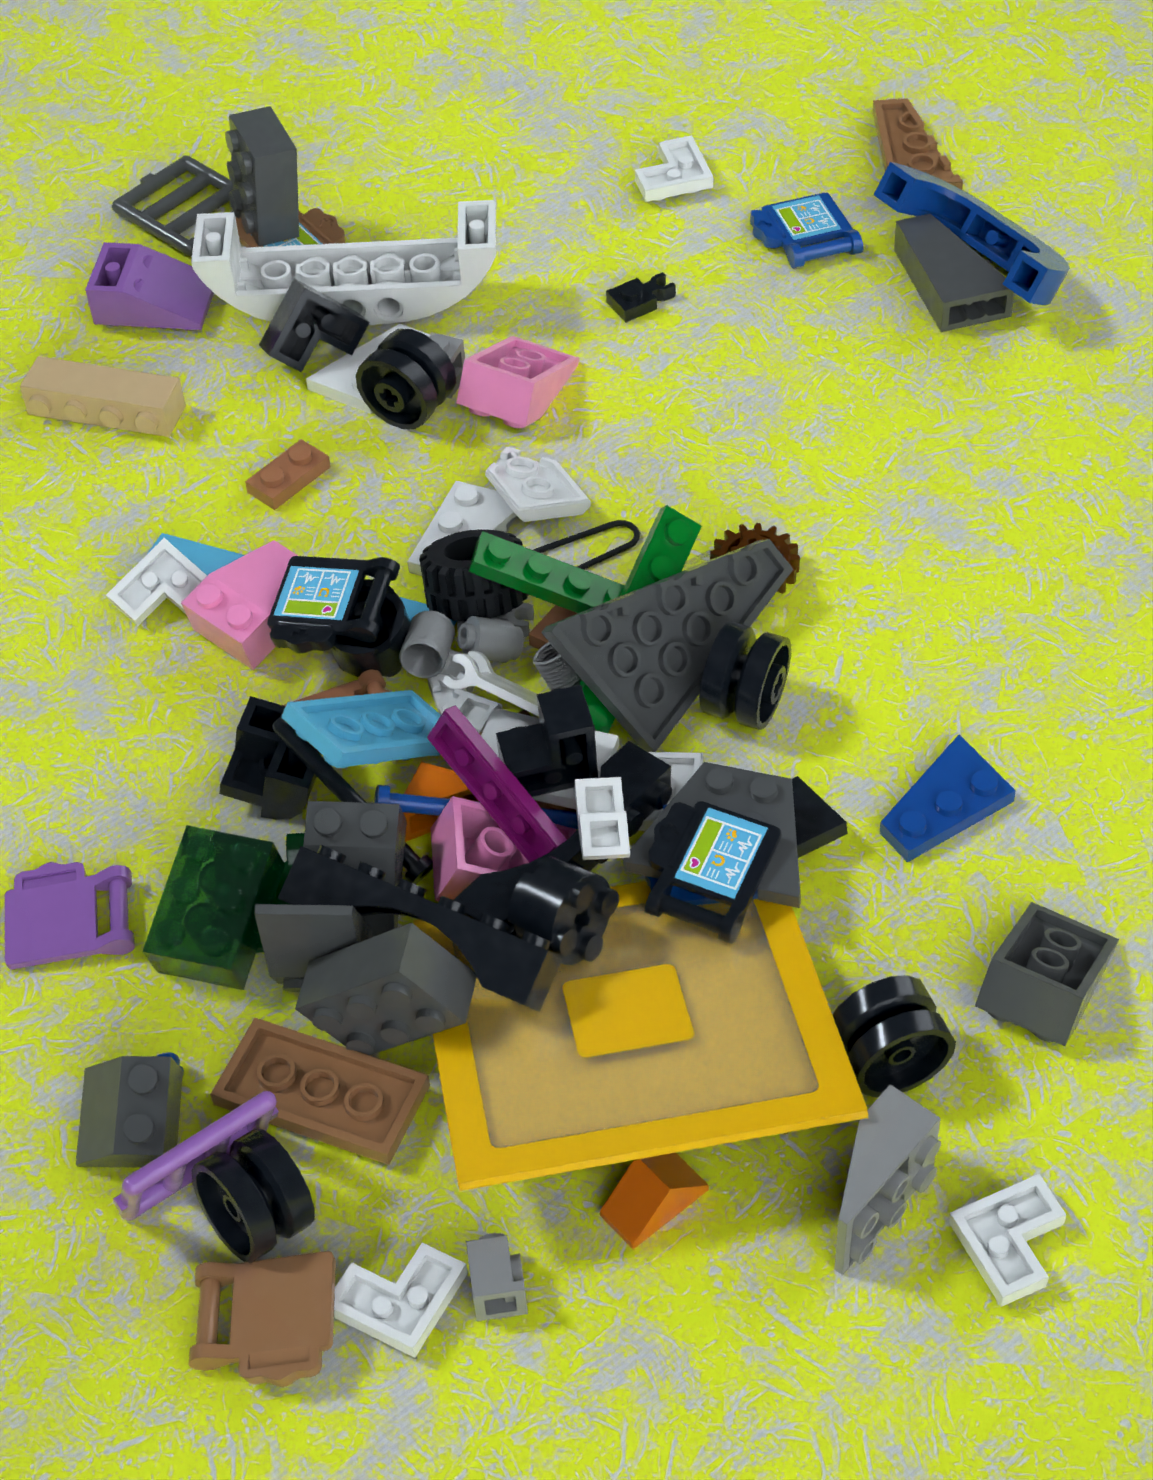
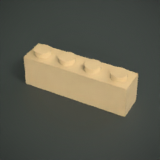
(103, 396)

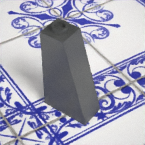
(950, 275)

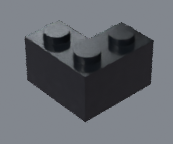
(304, 319)
(557, 749)

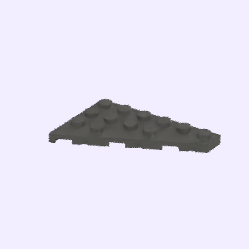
(652, 644)

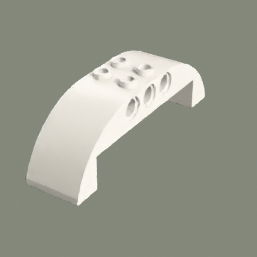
(377, 279)

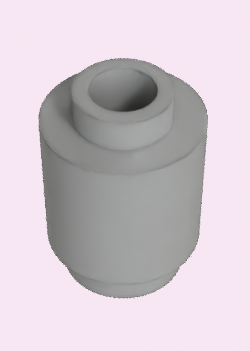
(493, 637)

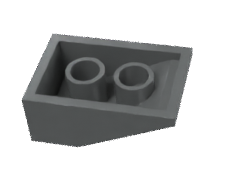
(364, 834)
(305, 932)
(1045, 973)

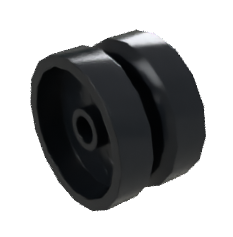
(406, 378)
(745, 675)
(893, 1035)
(253, 1195)

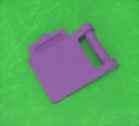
(55, 914)

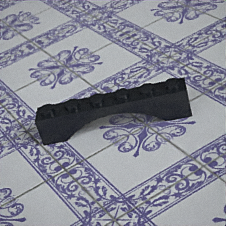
(644, 790)
(501, 961)

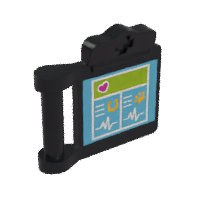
(320, 599)
(712, 856)

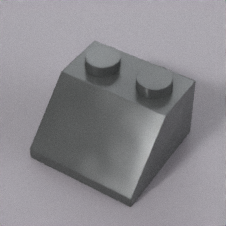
(129, 1111)

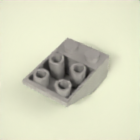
(887, 1165)

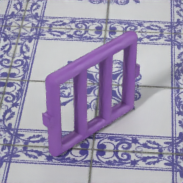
(173, 1168)

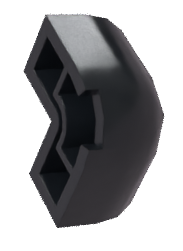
(264, 767)

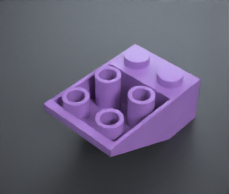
(145, 290)

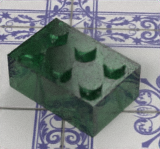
(207, 908)

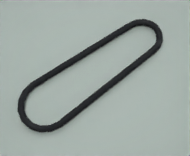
(593, 531)

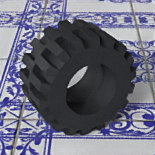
(454, 589)

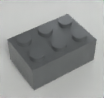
(263, 176)
(386, 991)

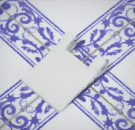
(490, 681)

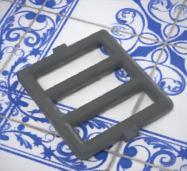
(150, 183)

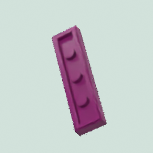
(494, 785)

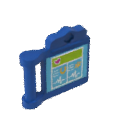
(806, 223)

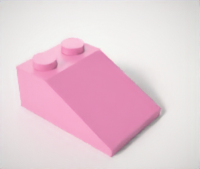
(514, 380)
(237, 601)
(470, 844)

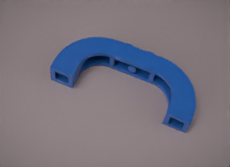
(1032, 265)

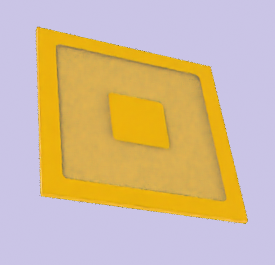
(646, 1049)

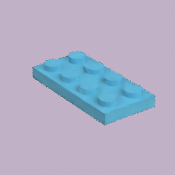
(365, 727)

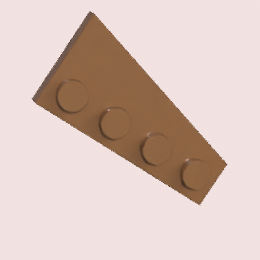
(906, 142)

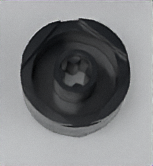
(383, 653)
(564, 908)

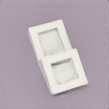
(601, 818)

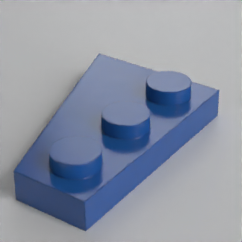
(945, 801)

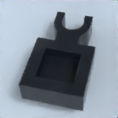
(637, 299)

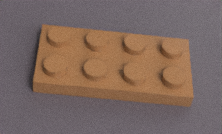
(324, 1089)

